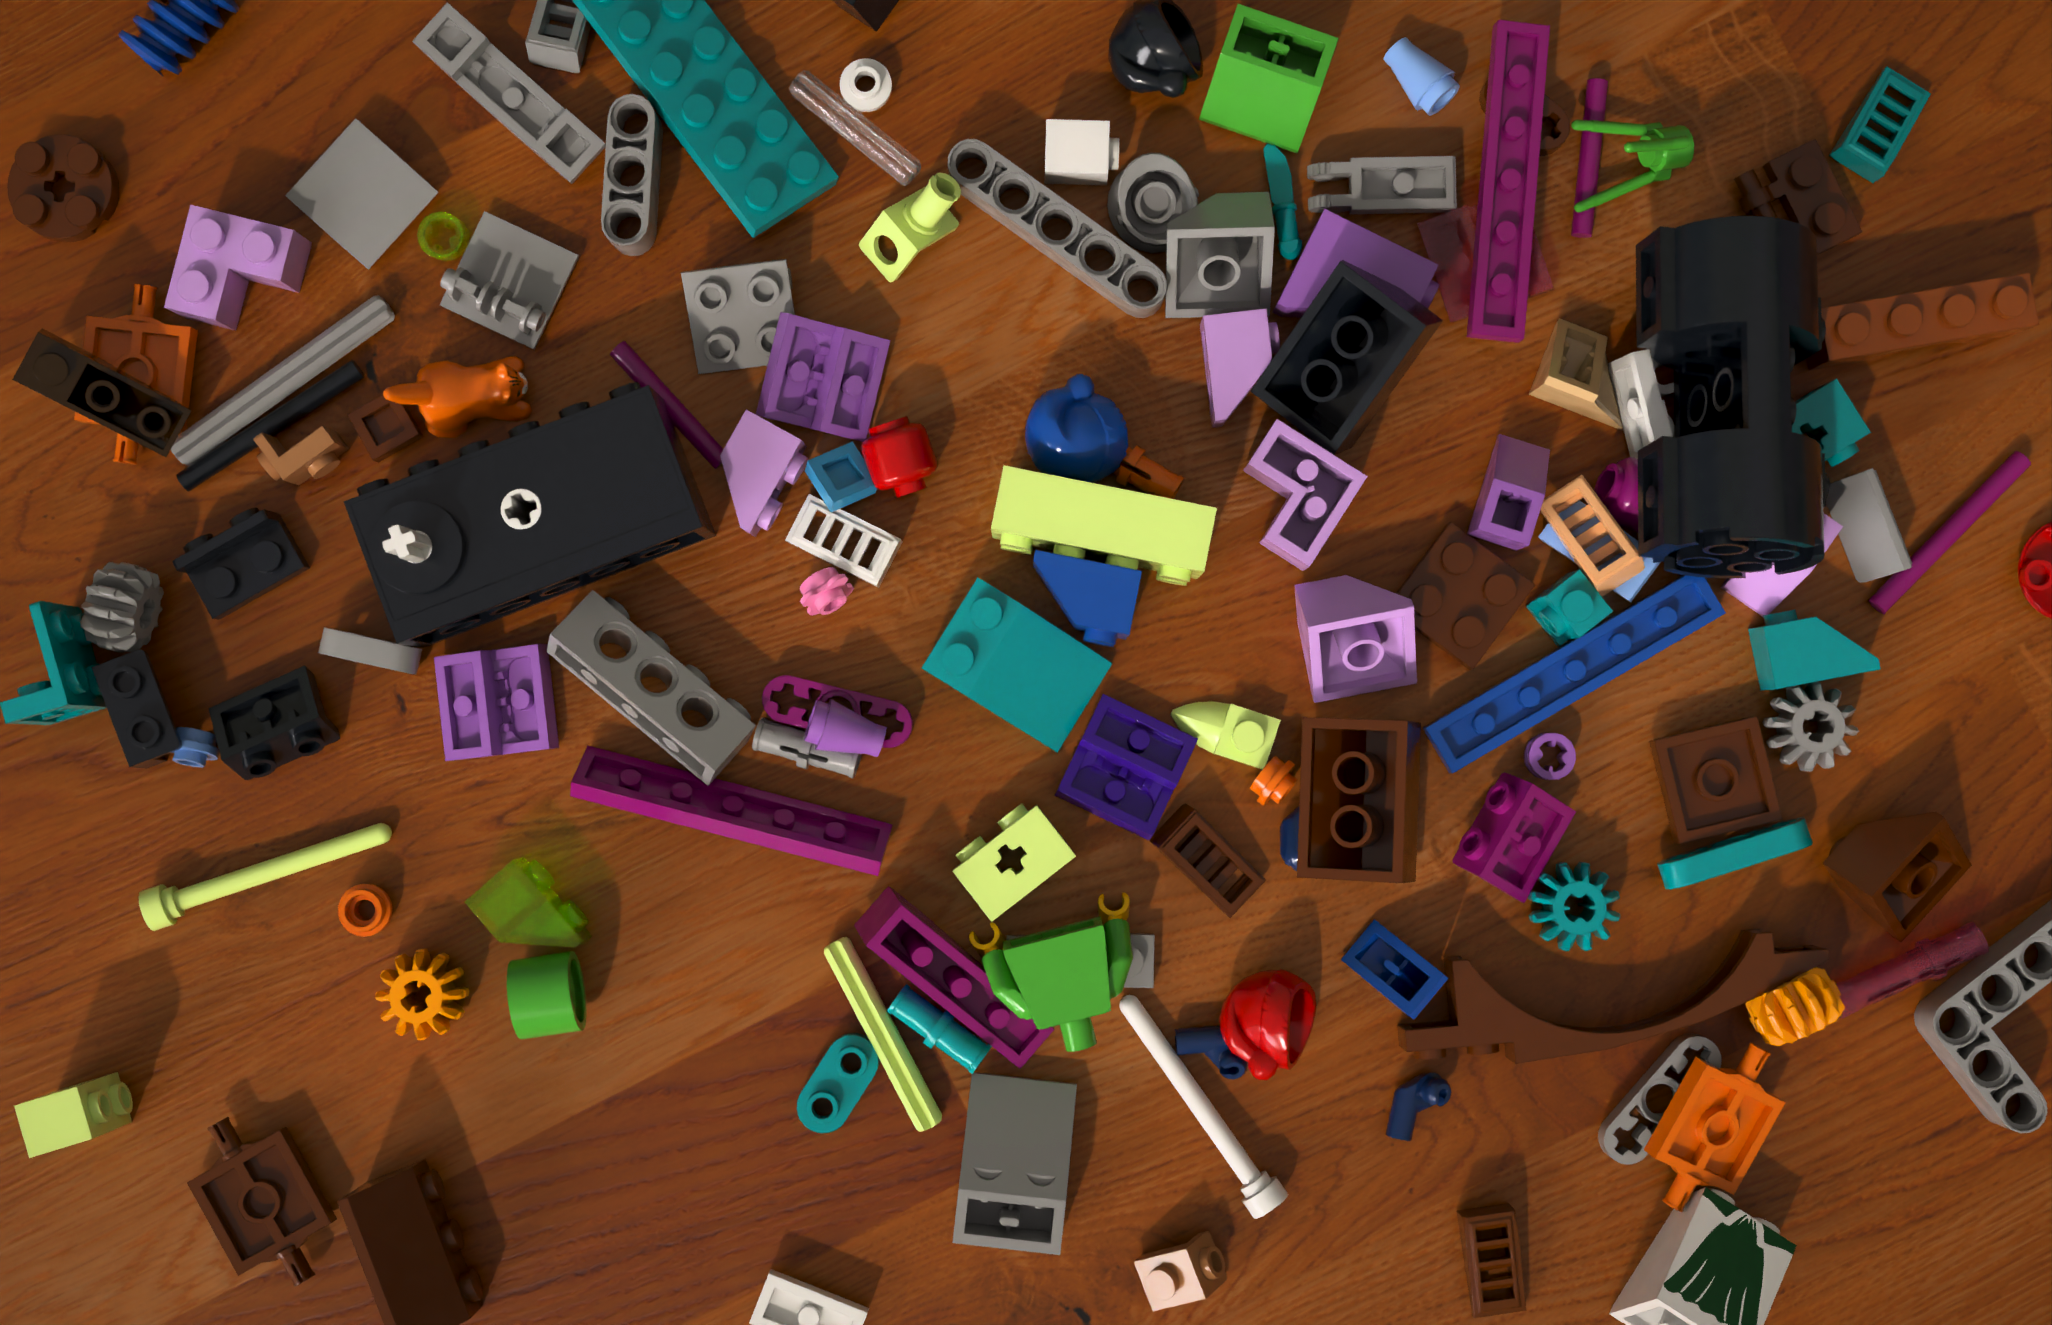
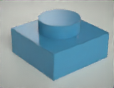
(840, 476)

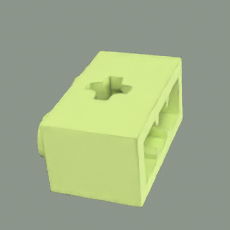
(998, 889)
(74, 1114)

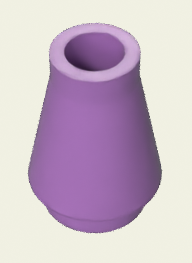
(843, 730)

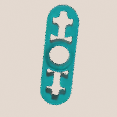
(1735, 853)

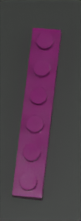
(1508, 181)
(731, 810)

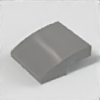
(361, 193)

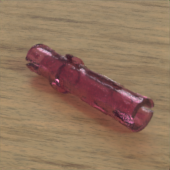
(1919, 964)

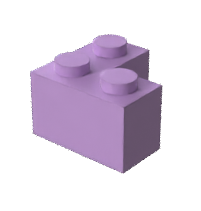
(221, 257)
(1315, 488)

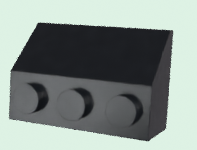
(1345, 356)

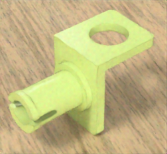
(913, 224)

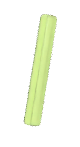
(883, 1034)

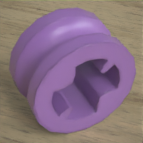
(1565, 758)

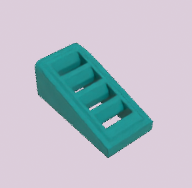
(1859, 157)

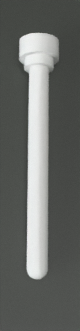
(1260, 1191)

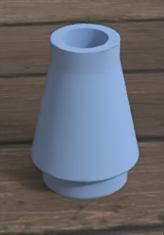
(1422, 77)

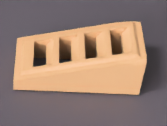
(1615, 573)

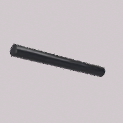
(271, 425)

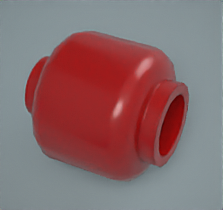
(899, 456)

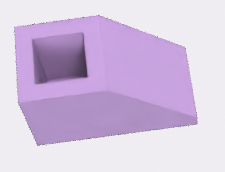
(757, 466)

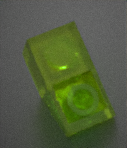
(525, 910)

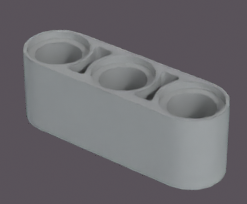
(626, 151)

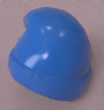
(1076, 432)

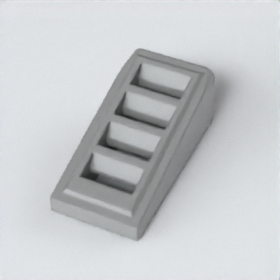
(557, 45)

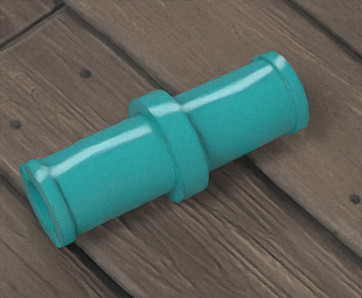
(939, 1029)

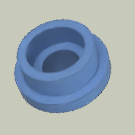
(196, 747)

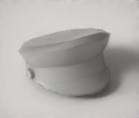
(1147, 198)

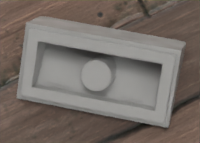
(1868, 528)

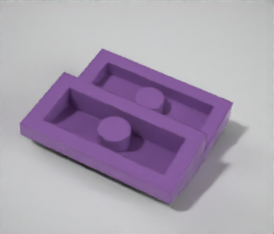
(822, 377)
(496, 702)

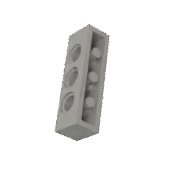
(658, 715)

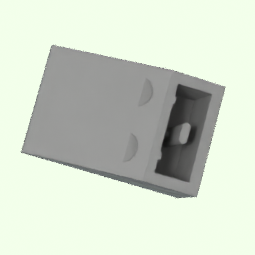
(1015, 1163)

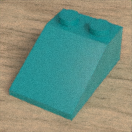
(1017, 665)

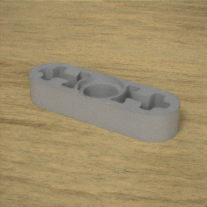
(1636, 1097)

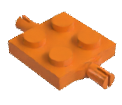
(146, 350)
(1714, 1126)

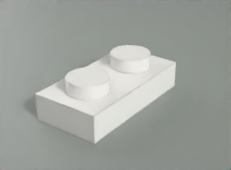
(799, 1303)

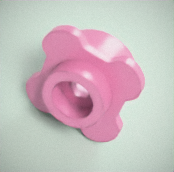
(825, 591)

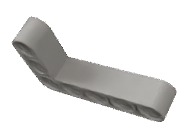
(1976, 1017)

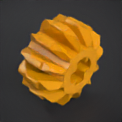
(407, 981)
(1796, 1008)

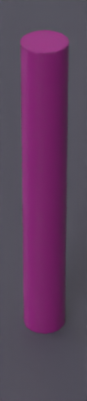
(1589, 157)
(680, 415)

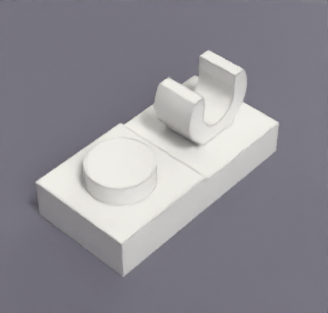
(1640, 400)

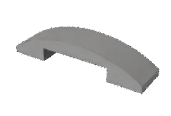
(509, 93)

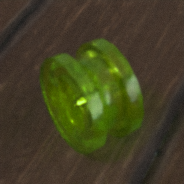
(428, 230)

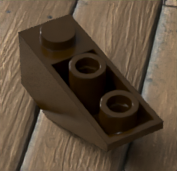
(101, 392)

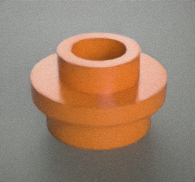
(1274, 781)
(349, 910)

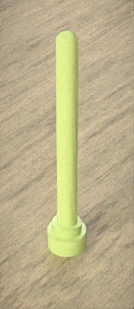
(163, 905)

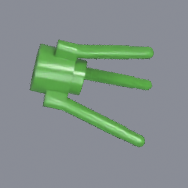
(1658, 148)

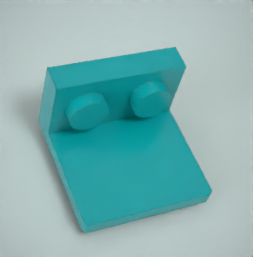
(68, 663)

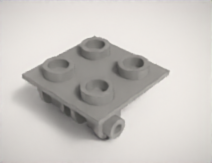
(508, 280)
(736, 312)

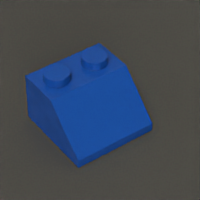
(1091, 594)

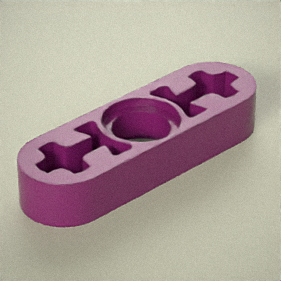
(803, 688)

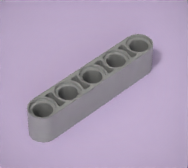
(1047, 205)

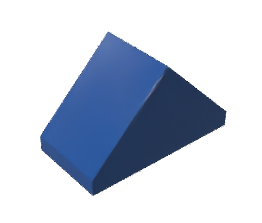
(1394, 969)

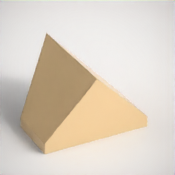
(1577, 374)

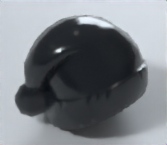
(1155, 49)

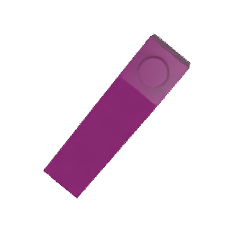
(946, 974)

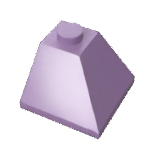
(1355, 637)

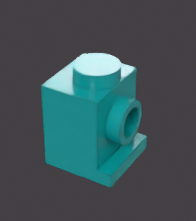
(1569, 608)

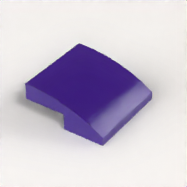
(1126, 767)

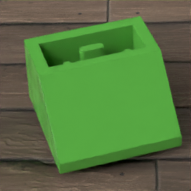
(1268, 78)

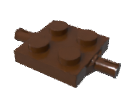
(262, 1201)

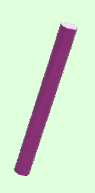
(1950, 531)

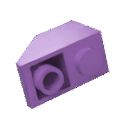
(1511, 494)

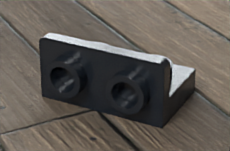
(241, 561)
(137, 709)
(272, 725)

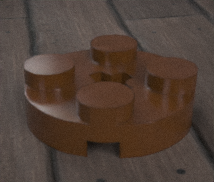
(40, 166)

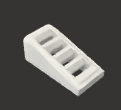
(882, 559)

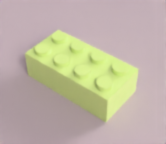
(1102, 524)

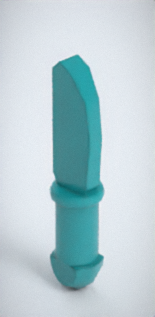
(1283, 200)

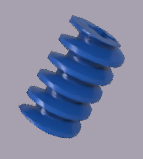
(173, 28)

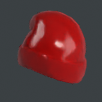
(1268, 1020)

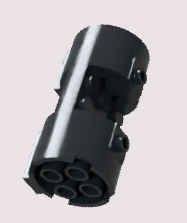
(1732, 316)

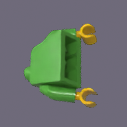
(1062, 972)

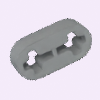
(370, 651)

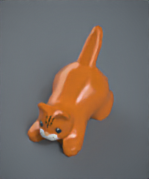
(457, 394)

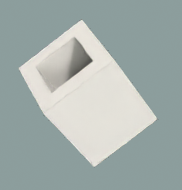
(1079, 152)

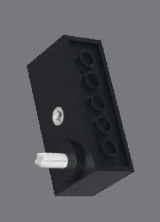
(456, 537)

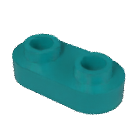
(837, 1083)

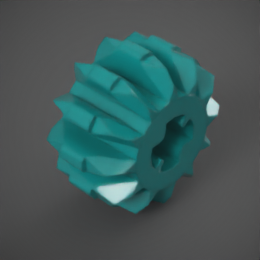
(1594, 906)

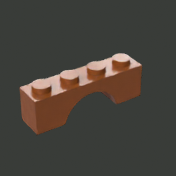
(1926, 318)

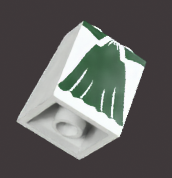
(1707, 1268)

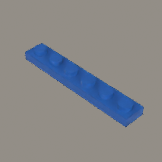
(1573, 671)

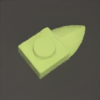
(1229, 730)

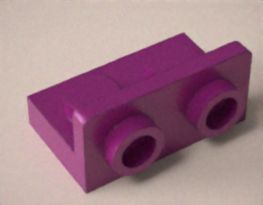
(1513, 836)

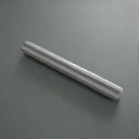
(282, 380)

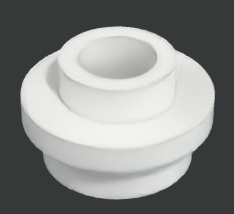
(872, 99)

